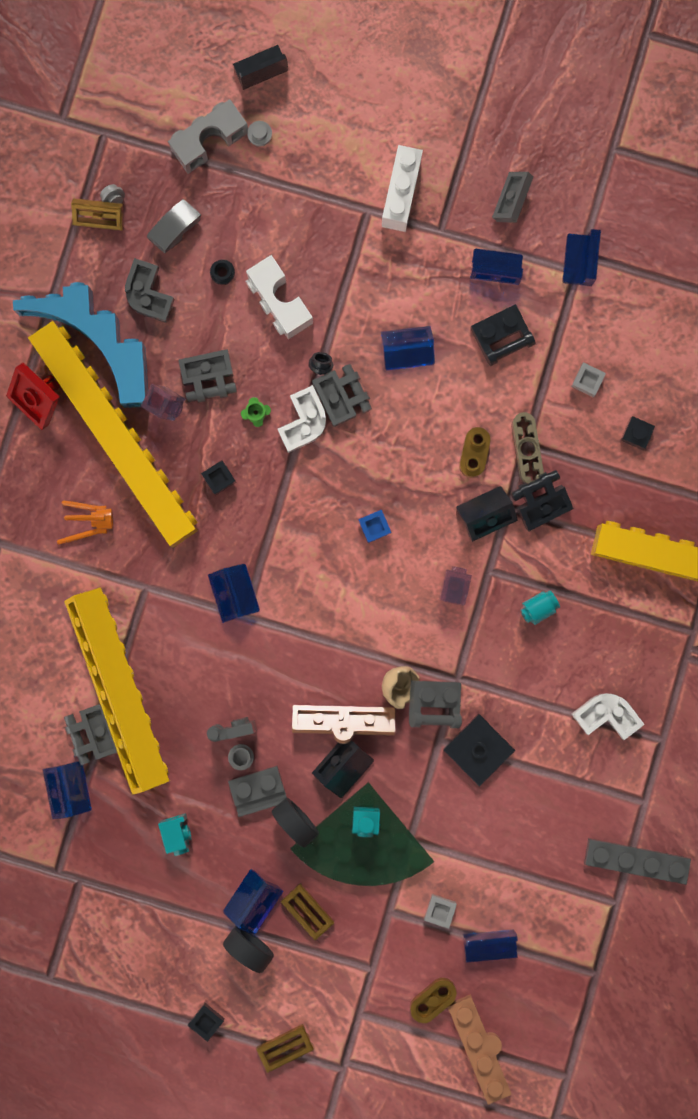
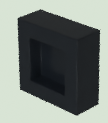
(637, 433)
(218, 477)
(206, 1022)

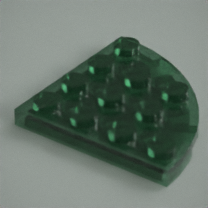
(364, 860)

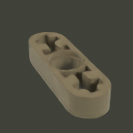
(518, 431)

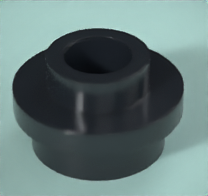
(219, 265)
(321, 363)

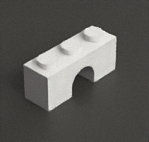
(401, 188)
(289, 316)

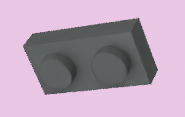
(512, 197)

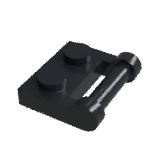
(498, 328)

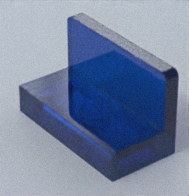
(581, 258)
(496, 266)
(408, 348)
(233, 592)
(67, 790)
(252, 902)
(490, 945)

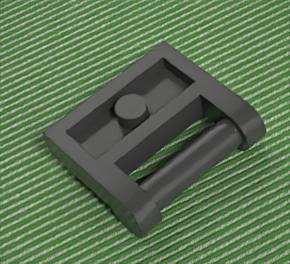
(435, 695)

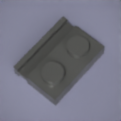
(257, 791)

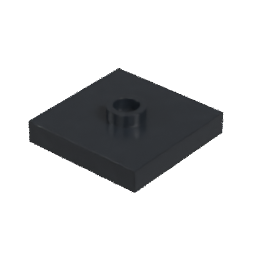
(479, 749)

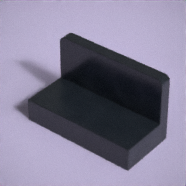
(261, 67)
(487, 513)
(342, 767)

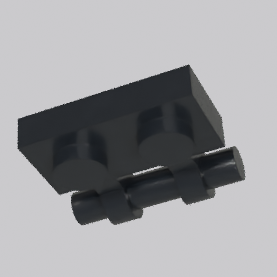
(544, 507)

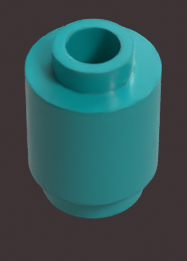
(540, 607)

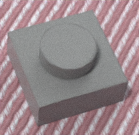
(588, 379)
(440, 911)

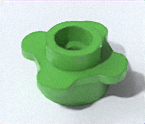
(248, 413)

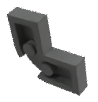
(140, 292)

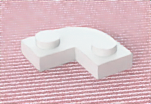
(311, 420)
(610, 708)

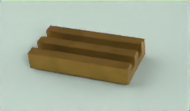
(97, 210)
(293, 895)
(280, 1039)

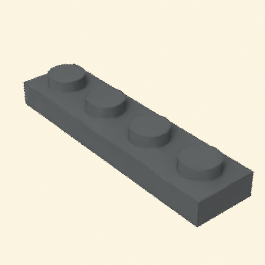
(637, 861)

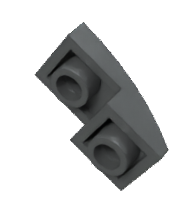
(173, 225)

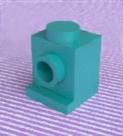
(366, 821)
(175, 834)

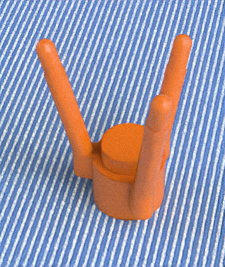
(101, 519)

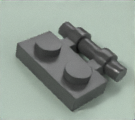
(207, 368)
(335, 399)
(238, 728)
(97, 731)

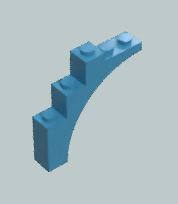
(77, 310)

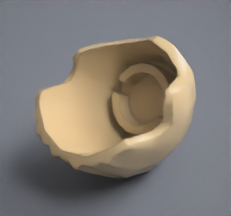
(397, 685)

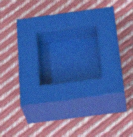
(374, 526)

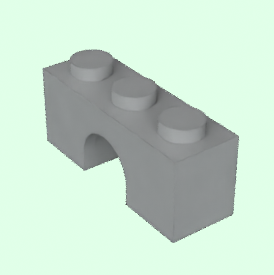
(222, 122)

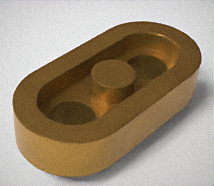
(475, 452)
(435, 1001)

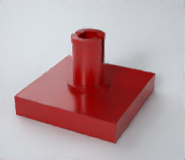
(33, 395)

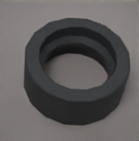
(295, 822)
(248, 950)

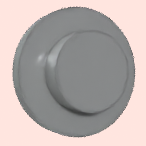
(259, 133)
(112, 194)
(241, 757)

